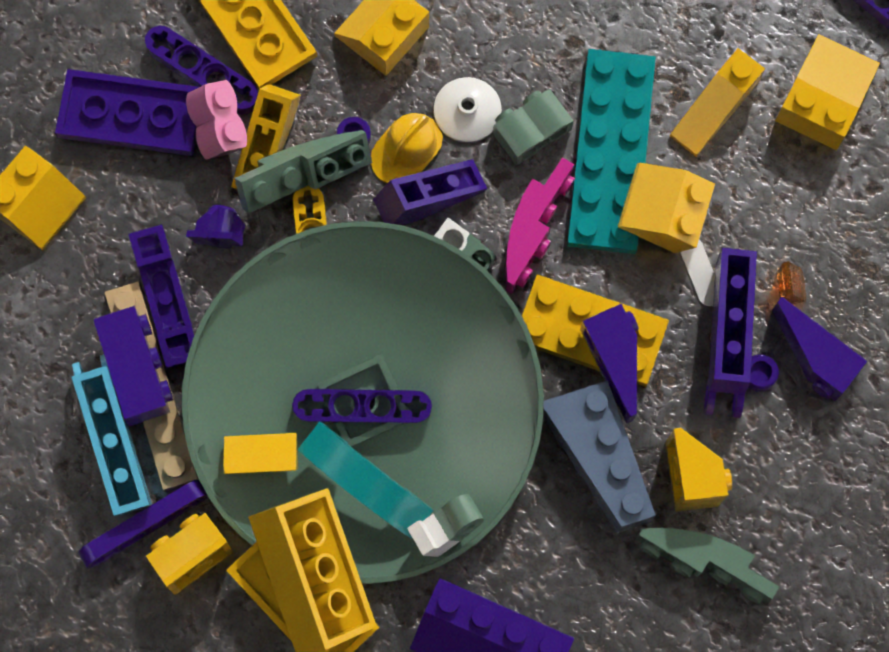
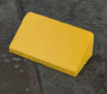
(260, 453)

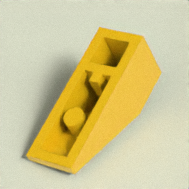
(718, 102)
(268, 127)

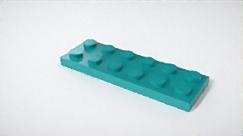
(609, 147)

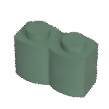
(532, 126)

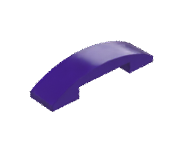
(163, 294)

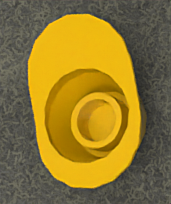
(406, 147)

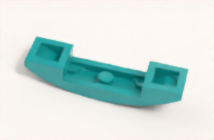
(363, 479)

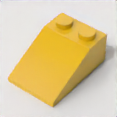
(827, 92)

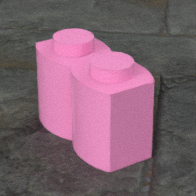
(216, 117)

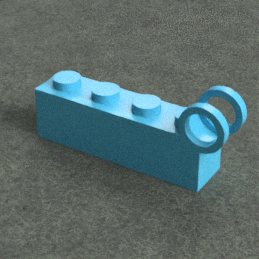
(111, 439)

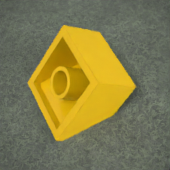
(384, 30)
(36, 198)
(666, 206)
(695, 473)
(188, 552)

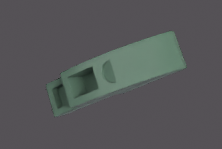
(302, 166)
(695, 550)

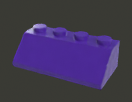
(470, 623)

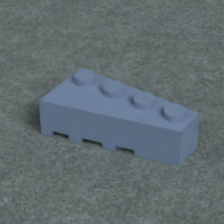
(597, 444)

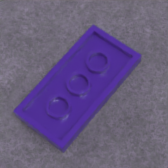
(126, 112)

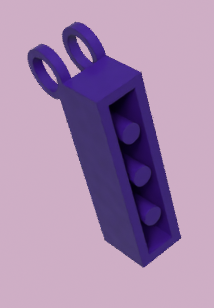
(732, 328)

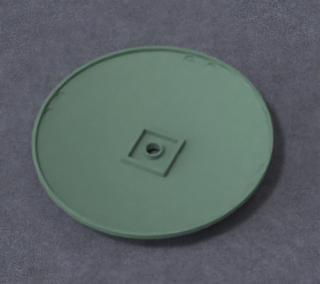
(367, 313)

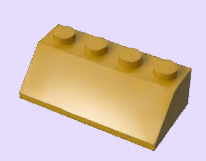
(312, 572)

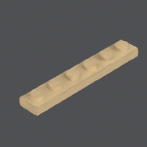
(166, 431)

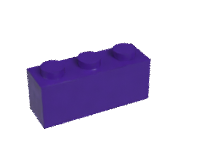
(133, 365)

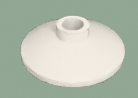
(463, 124)

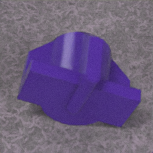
(218, 228)

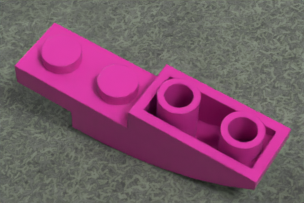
(527, 233)

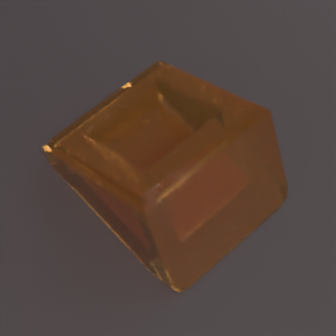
(791, 283)

